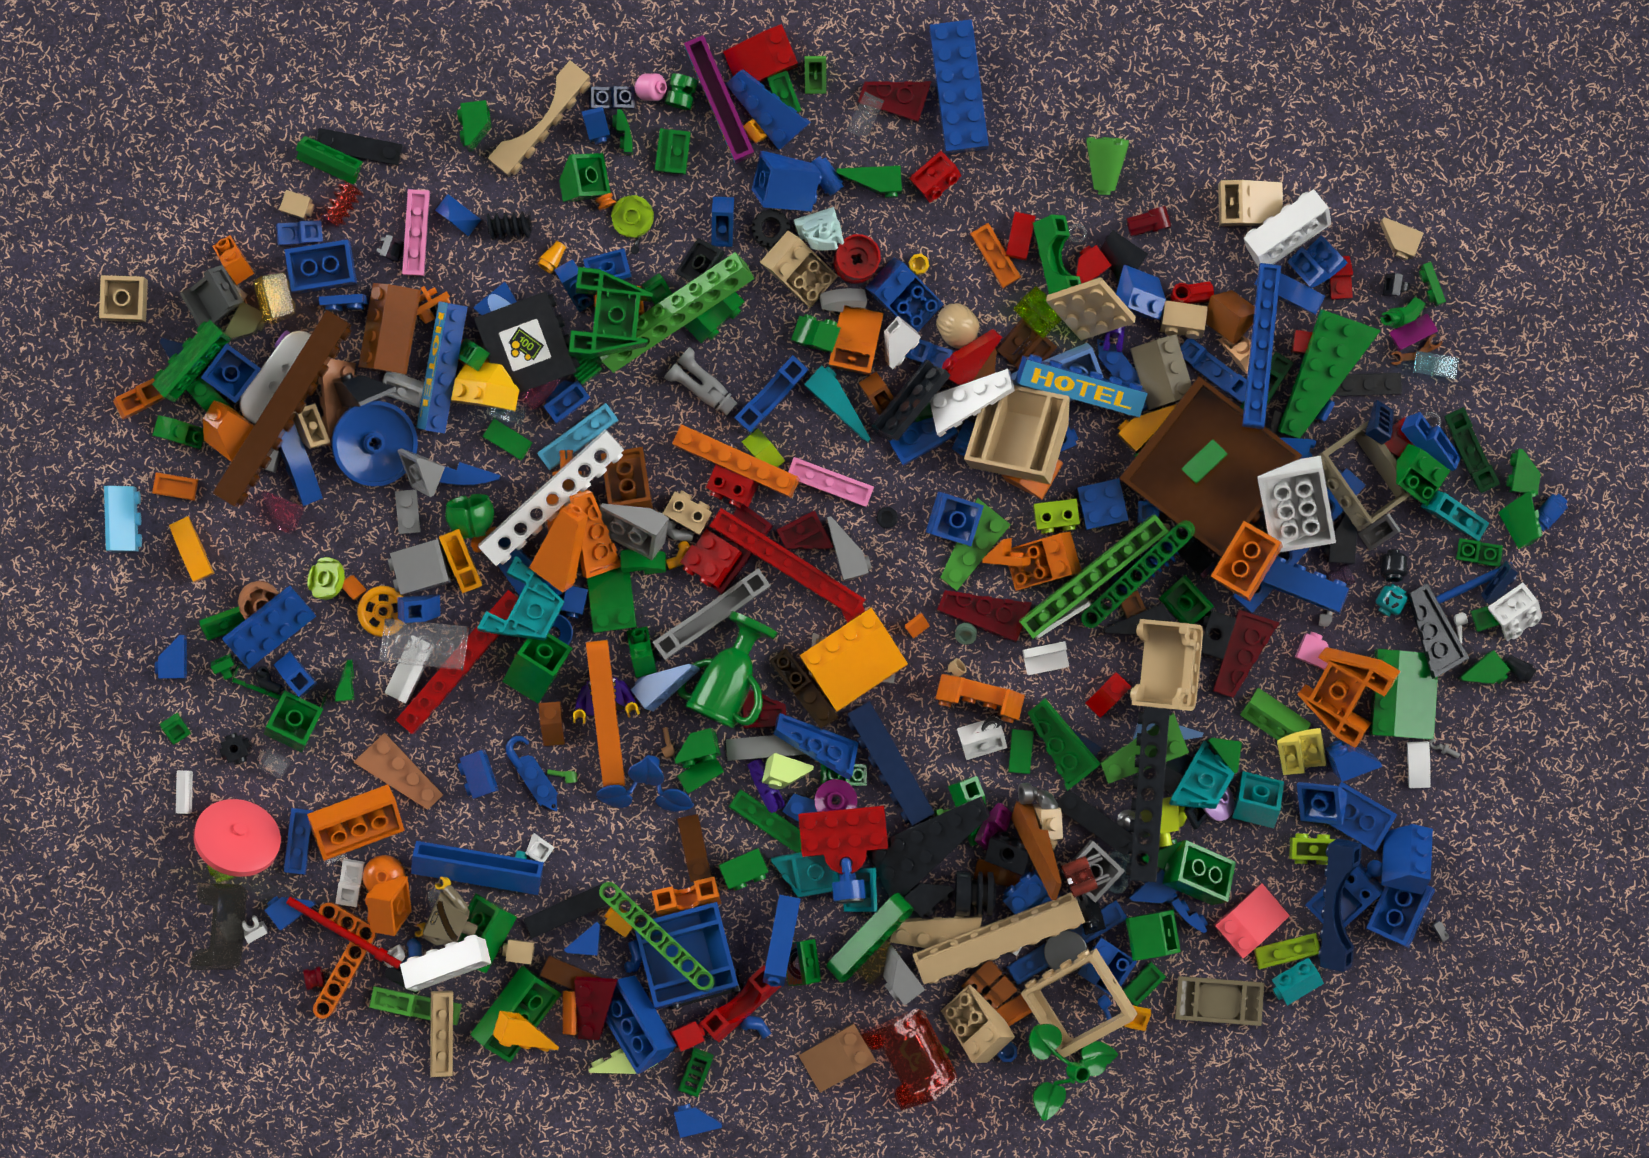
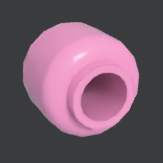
(650, 87)

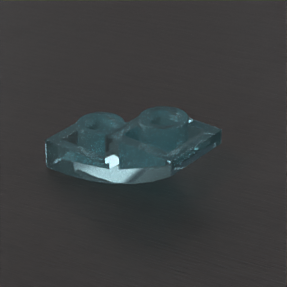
(1436, 365)

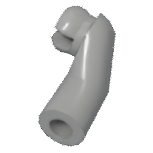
(681, 535)

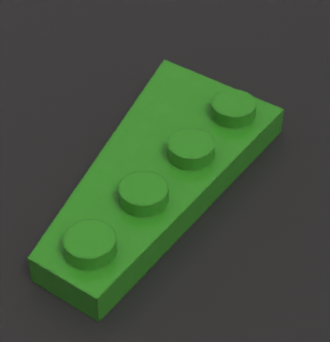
(967, 558)
(1122, 761)

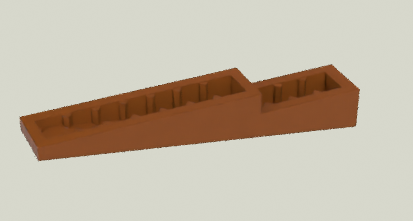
(1038, 847)

